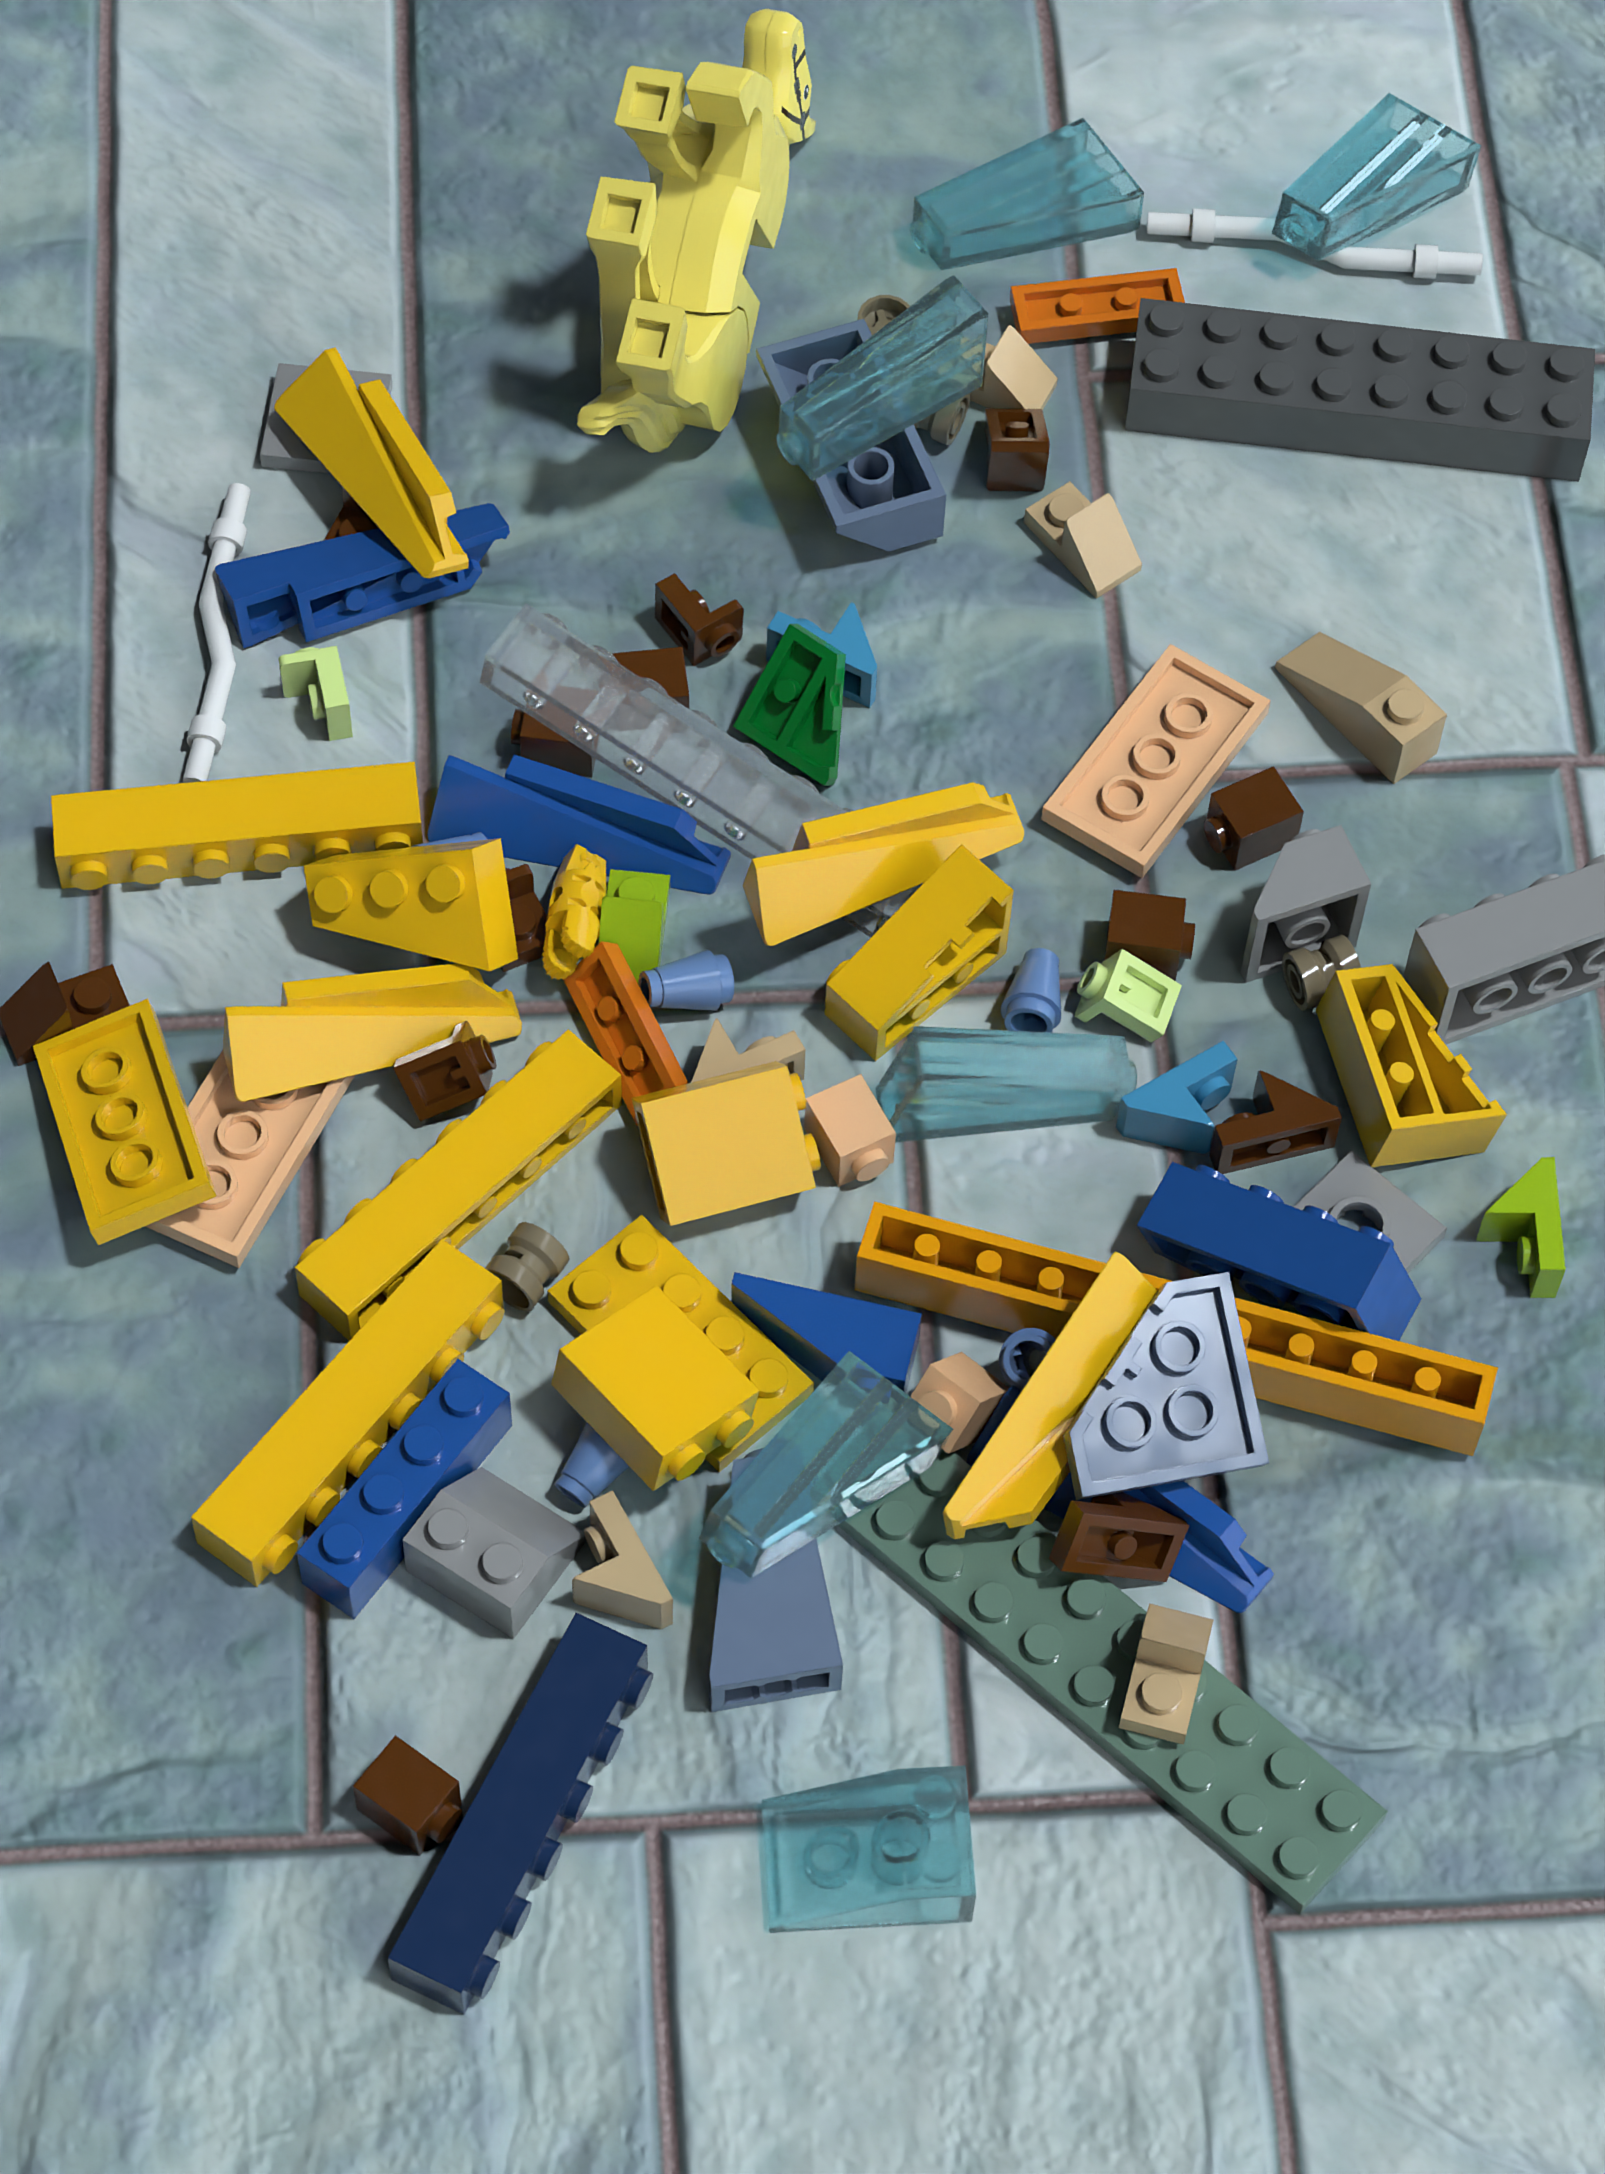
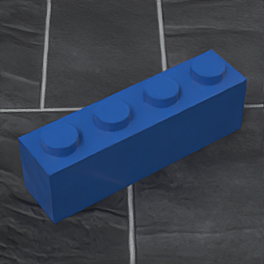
(435, 1447)

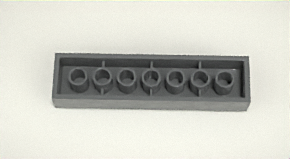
(1361, 389)

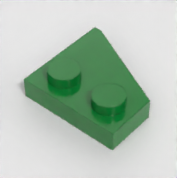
(799, 704)

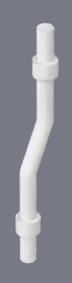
(1423, 261)
(207, 728)

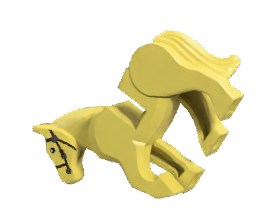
(677, 246)

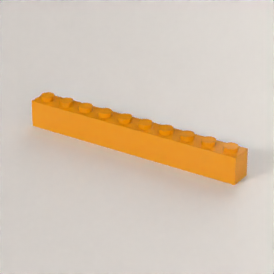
(1289, 1355)

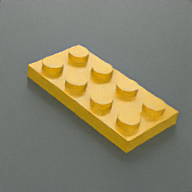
(123, 1122)
(645, 1258)

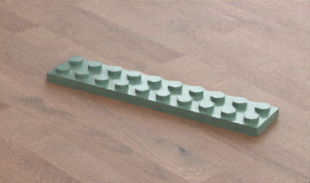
(1076, 1646)

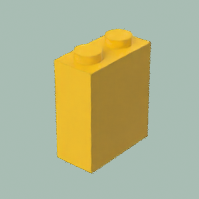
(726, 1142)
(655, 1388)

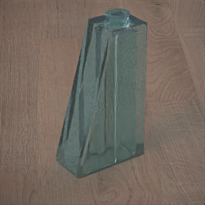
(1374, 178)
(1029, 201)
(888, 382)
(1002, 1081)
(824, 1465)

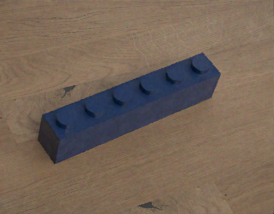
(519, 1815)

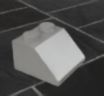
(1308, 898)
(491, 1549)

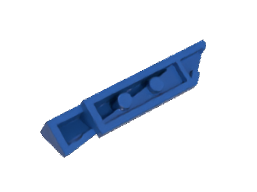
(346, 580)
(549, 811)
(1211, 1549)

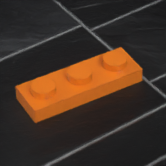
(1088, 304)
(623, 1024)

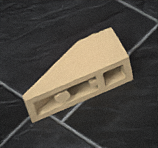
(1367, 703)

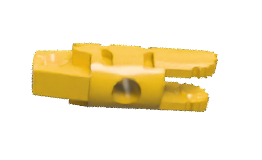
(574, 912)

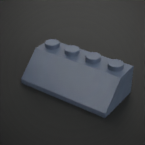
(886, 493)

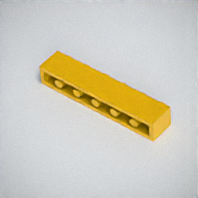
(232, 824)
(460, 1181)
(348, 1414)

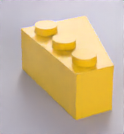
(420, 899)
(922, 954)
(1399, 1074)

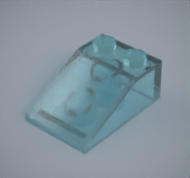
(871, 1852)

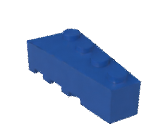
(1280, 1251)

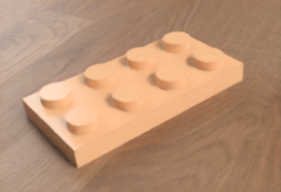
(1155, 760)
(250, 1158)

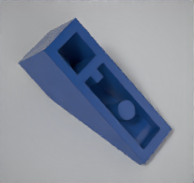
(824, 1326)

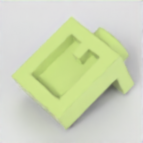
(321, 676)
(1128, 994)

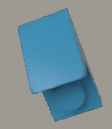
(847, 637)
(1173, 1105)

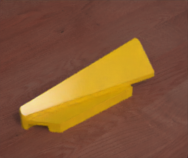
(376, 460)
(873, 855)
(357, 1025)
(1028, 1451)

